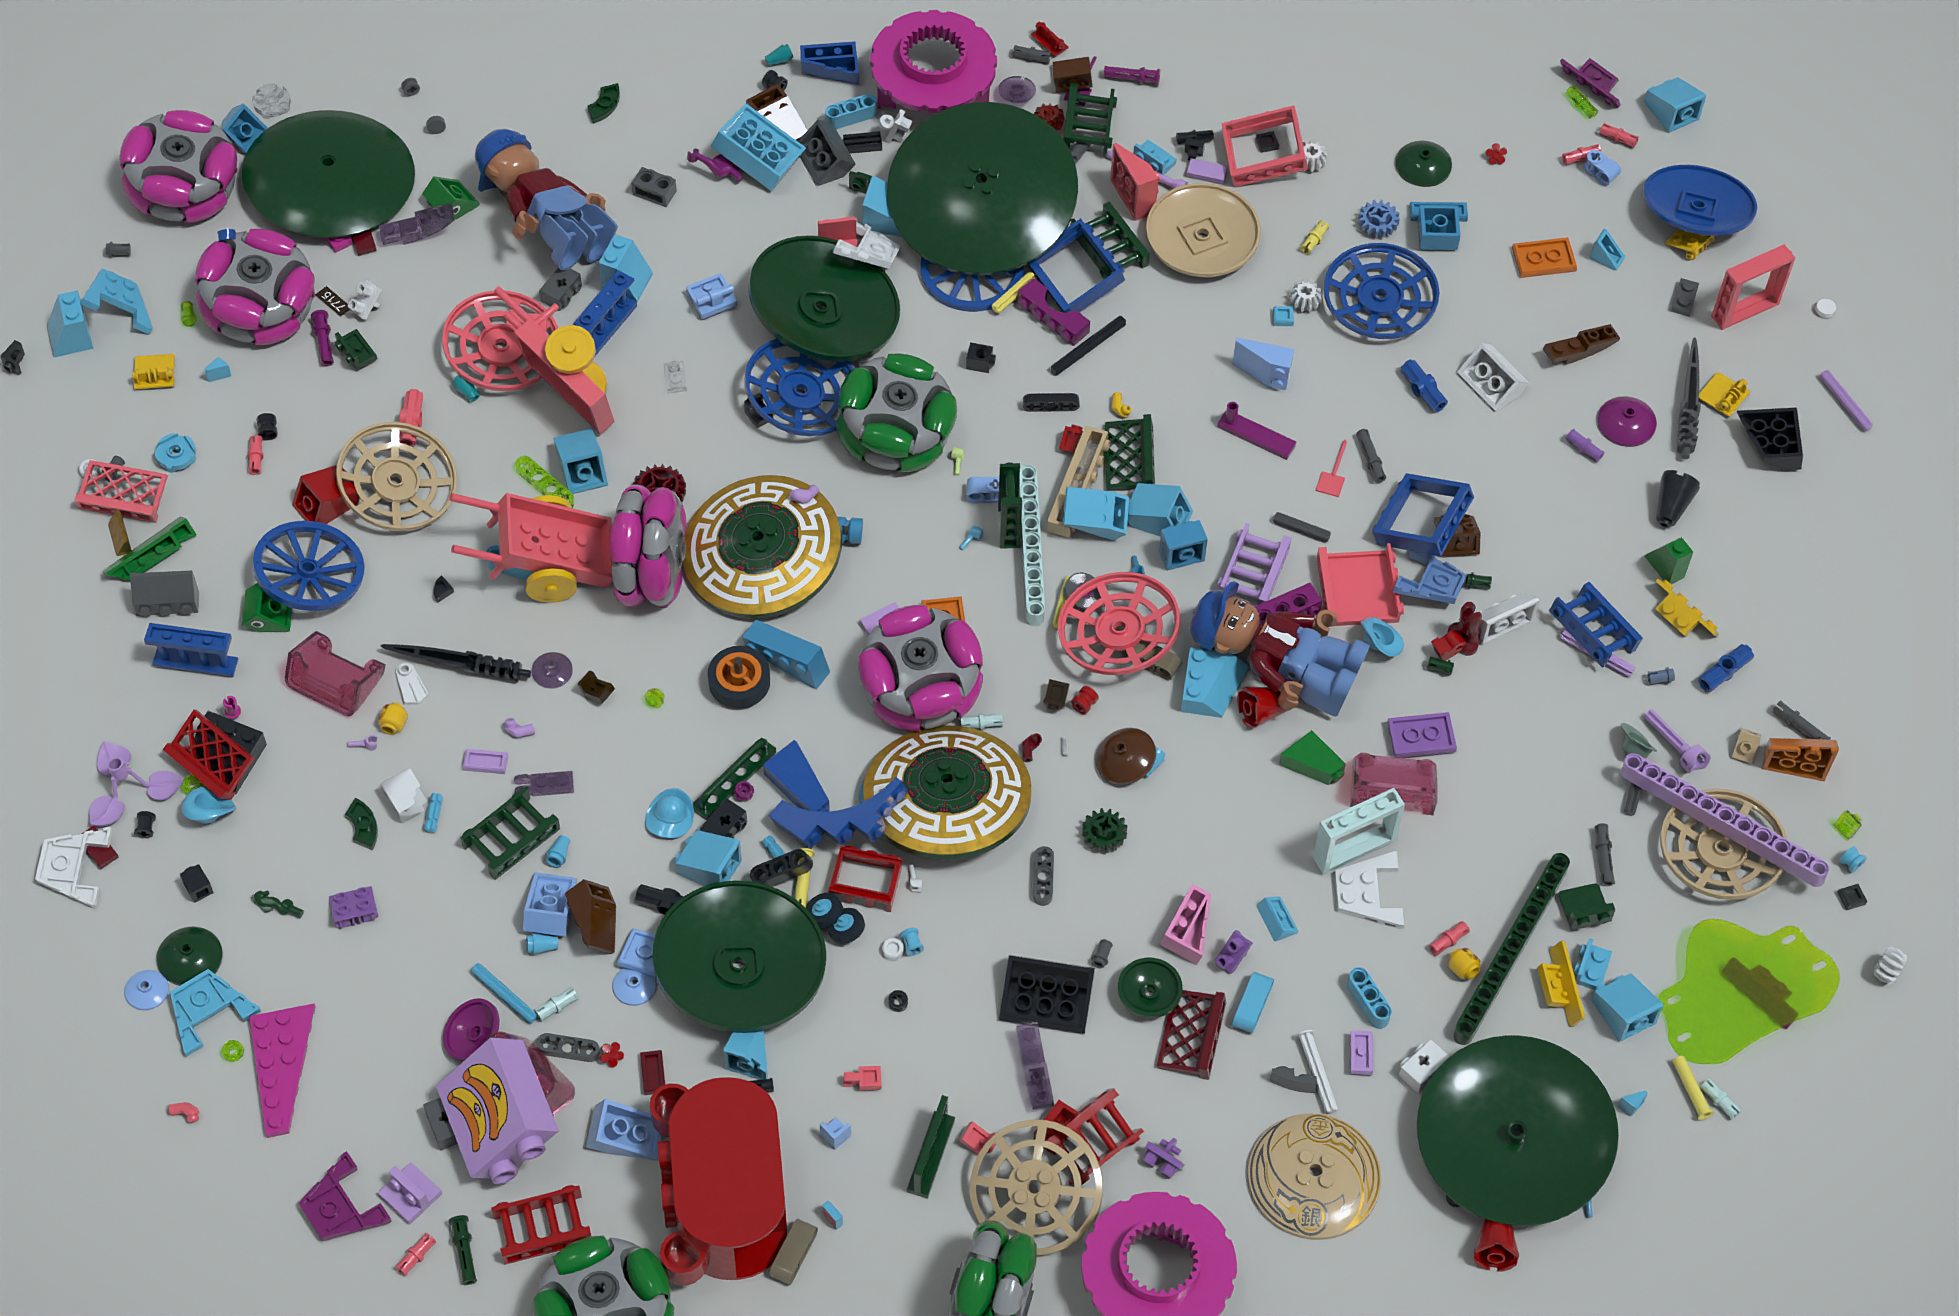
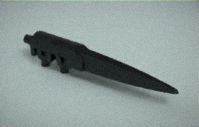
(468, 662)

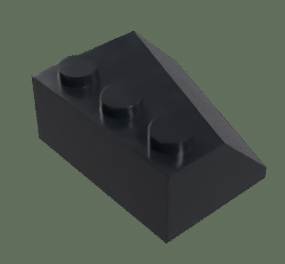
(1775, 436)
(247, 737)

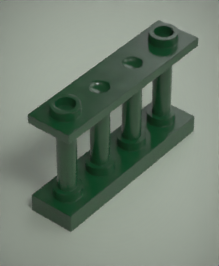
(1074, 110)
(1126, 235)
(1009, 505)
(514, 851)

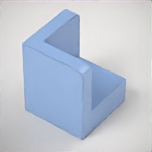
(835, 1132)

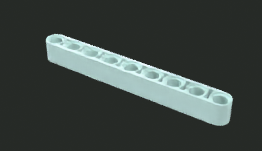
(1031, 552)

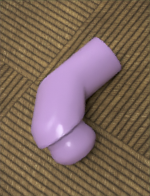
(517, 730)

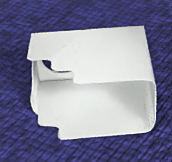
(404, 795)

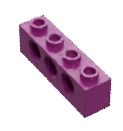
(1304, 596)

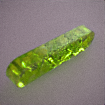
(545, 482)

